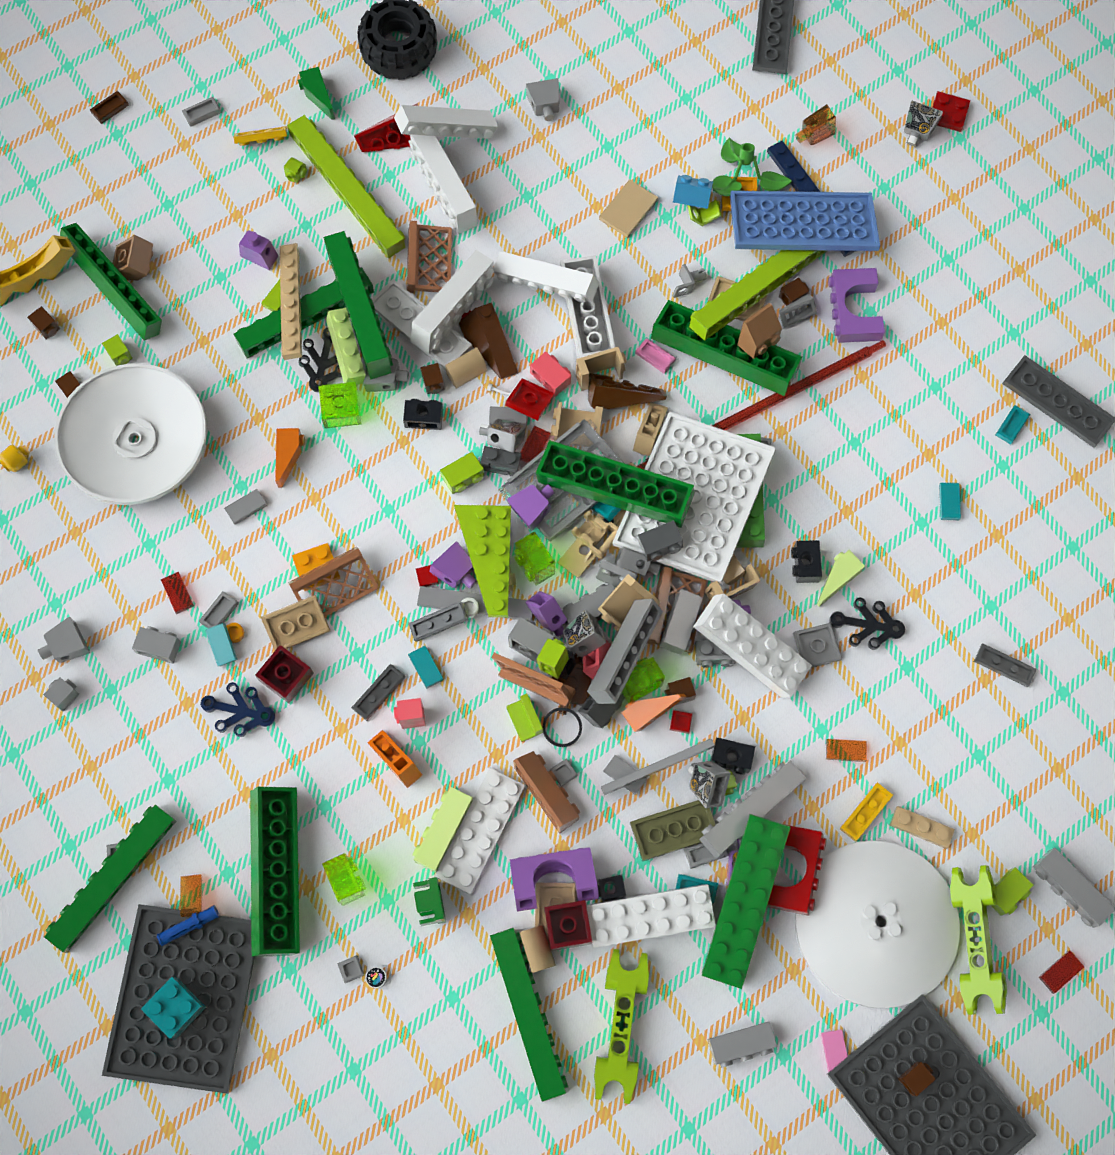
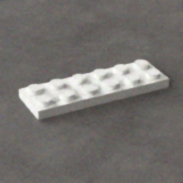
(400, 310)
(480, 831)

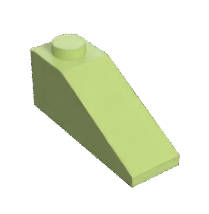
(844, 570)

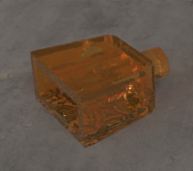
(817, 126)

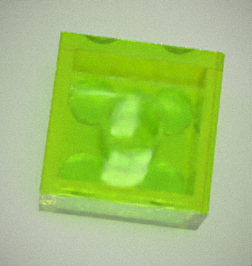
(340, 405)
(534, 558)
(643, 680)
(343, 879)

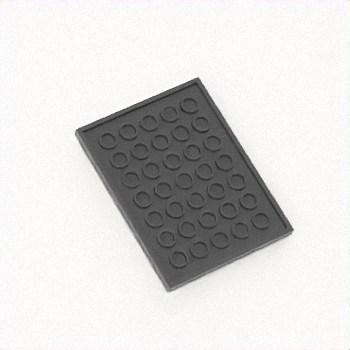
(215, 968)
(952, 1116)

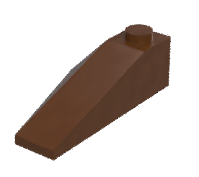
(485, 332)
(612, 394)

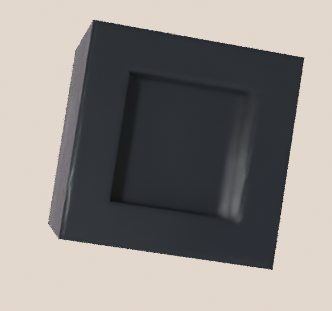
(619, 886)

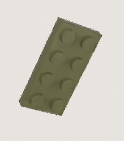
(671, 829)

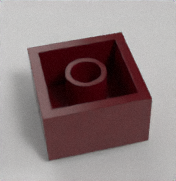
(284, 674)
(568, 925)

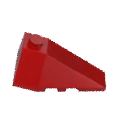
(382, 136)

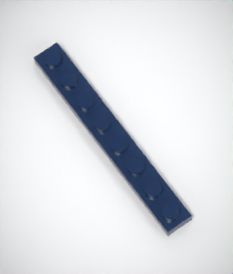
(793, 170)

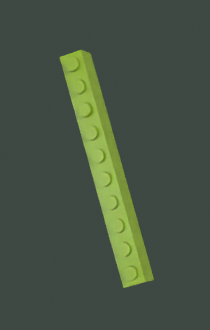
(346, 186)
(750, 290)

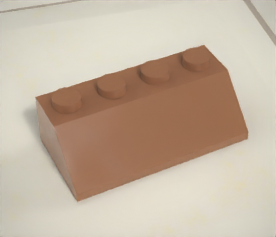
(546, 791)

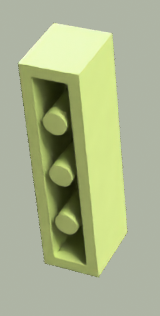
(345, 346)
(443, 829)

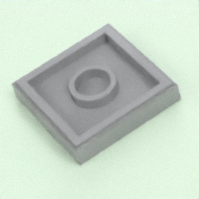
(818, 645)

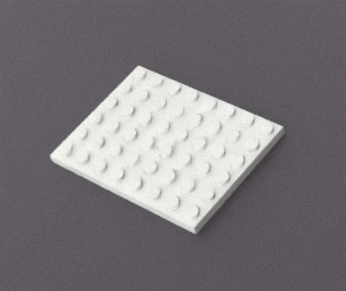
(726, 482)

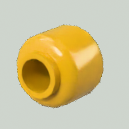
(13, 458)

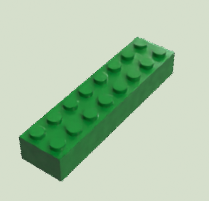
(359, 305)
(770, 370)
(615, 483)
(274, 872)
(745, 901)

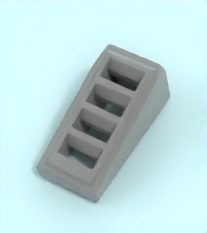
(799, 303)

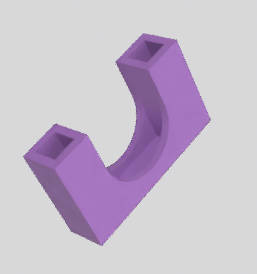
(849, 326)
(574, 863)

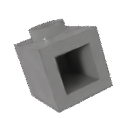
(61, 693)

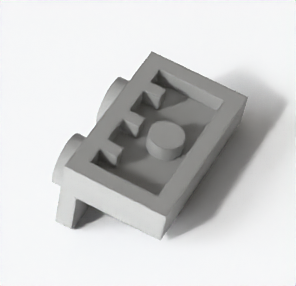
(612, 573)
(709, 654)

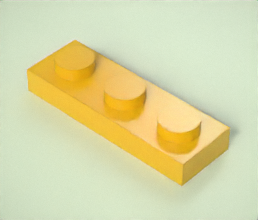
(260, 136)
(866, 812)

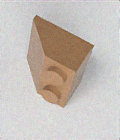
(133, 258)
(760, 331)

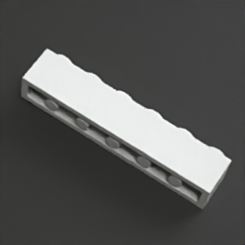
(445, 122)
(546, 277)

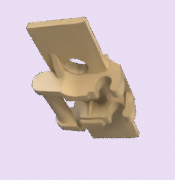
(590, 535)

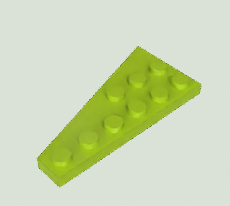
(488, 544)

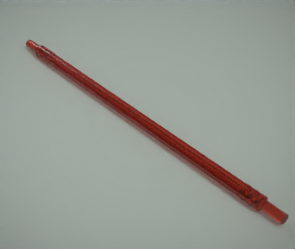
(795, 388)

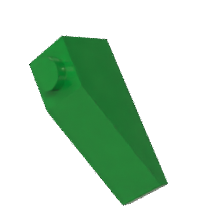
(315, 90)

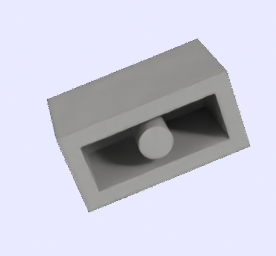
(156, 644)

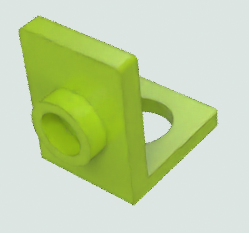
(705, 215)

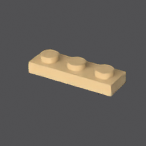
(922, 827)

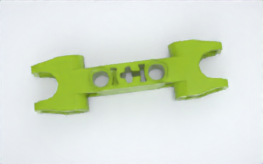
(980, 979)
(616, 1065)

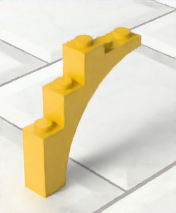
(43, 264)

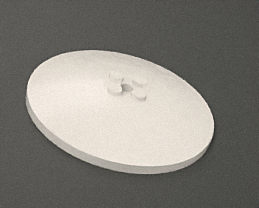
(112, 408)
(870, 962)

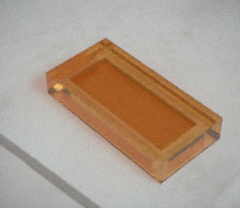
(846, 750)
(190, 895)

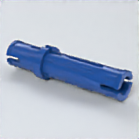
(182, 928)

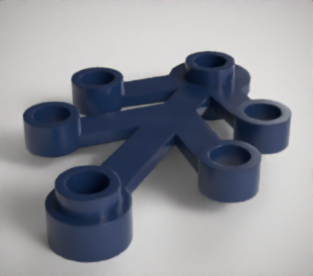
(240, 711)

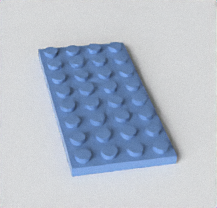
(804, 221)

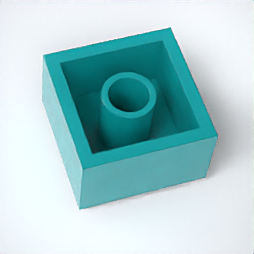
(173, 1008)

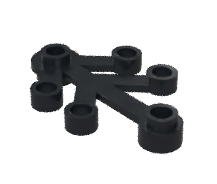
(321, 362)
(870, 624)

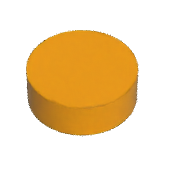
(235, 632)

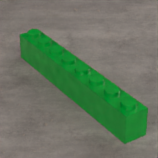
(112, 283)
(314, 307)
(110, 878)
(527, 1014)

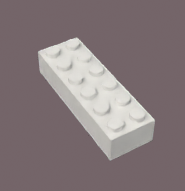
(444, 181)
(452, 302)
(589, 319)
(752, 645)
(650, 915)

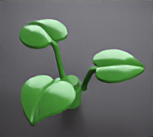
(744, 155)

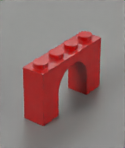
(799, 897)

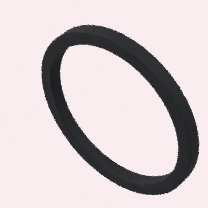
(562, 709)

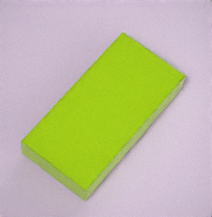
(273, 299)

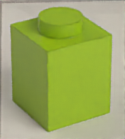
(117, 350)

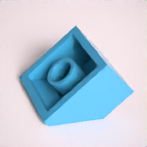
(692, 191)

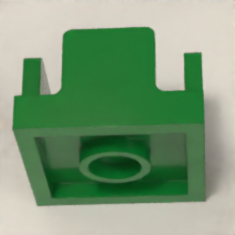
(429, 901)

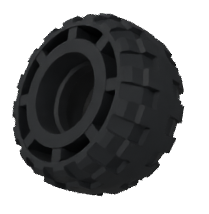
(402, 57)

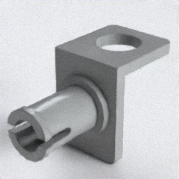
(688, 279)

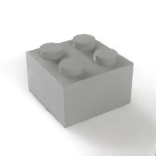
(528, 638)

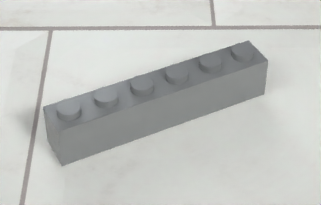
(624, 651)
(758, 803)

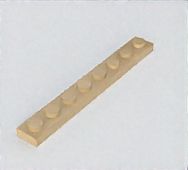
(290, 302)

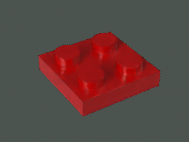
(953, 109)
(529, 399)

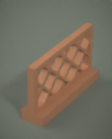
(413, 256)
(329, 568)
(663, 593)
(534, 681)

